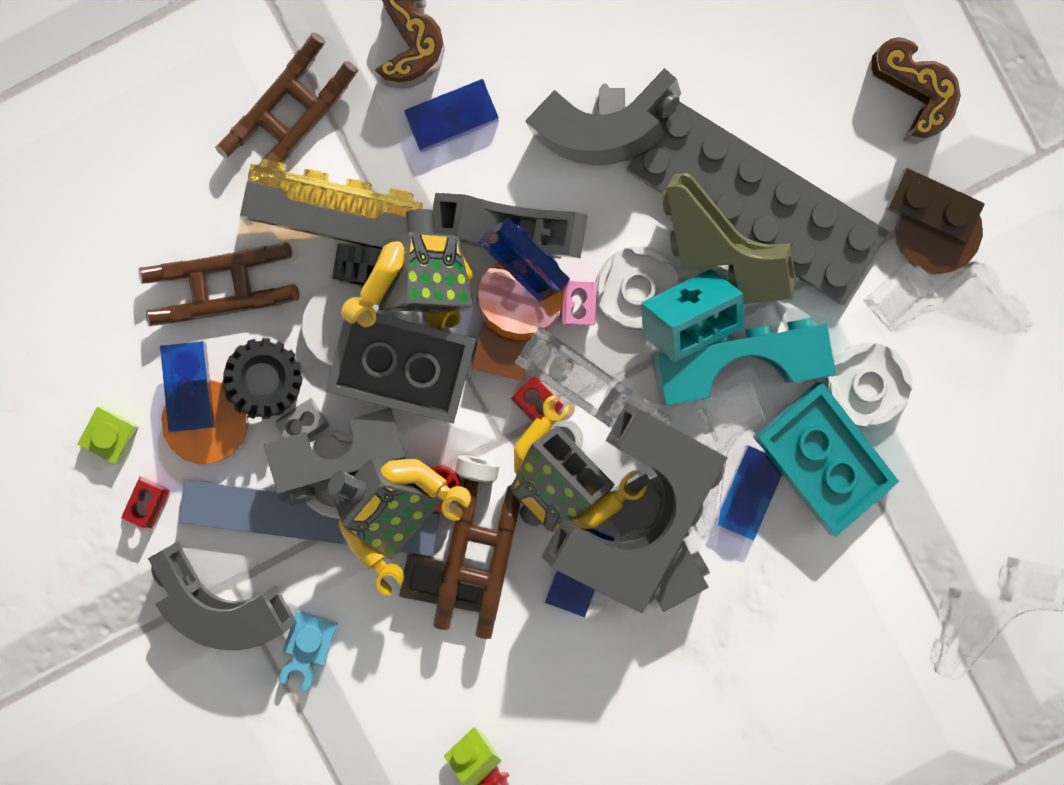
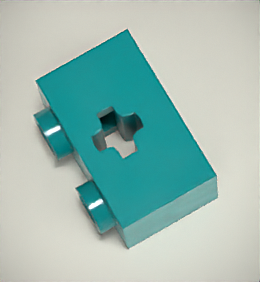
(692, 315)

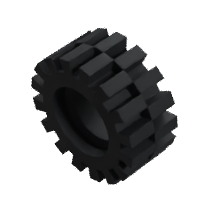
(354, 263)
(271, 354)

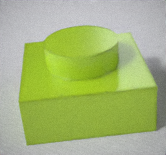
(107, 435)
(472, 757)

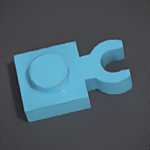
(308, 643)

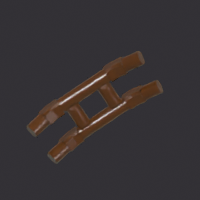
(288, 83)
(197, 269)
(490, 581)

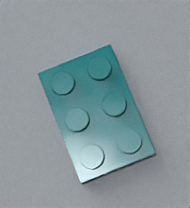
(826, 459)

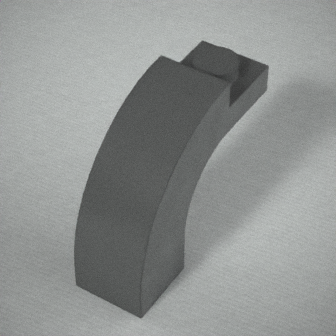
(606, 137)
(470, 217)
(212, 619)

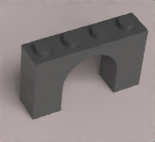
(633, 568)

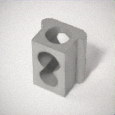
(610, 99)
(320, 422)

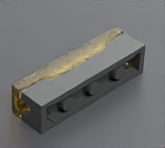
(322, 207)

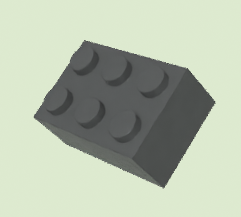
(402, 366)

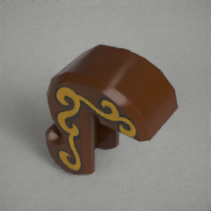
(422, 38)
(924, 81)

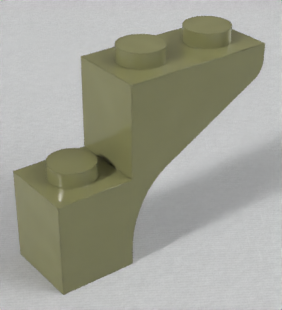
(708, 239)

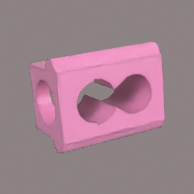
(589, 305)

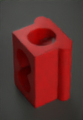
(530, 410)
(154, 507)

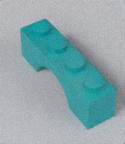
(795, 354)

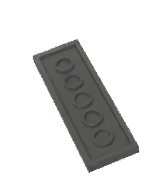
(765, 200)

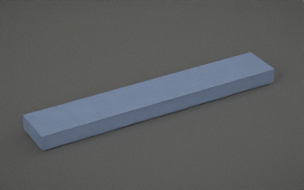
(264, 513)

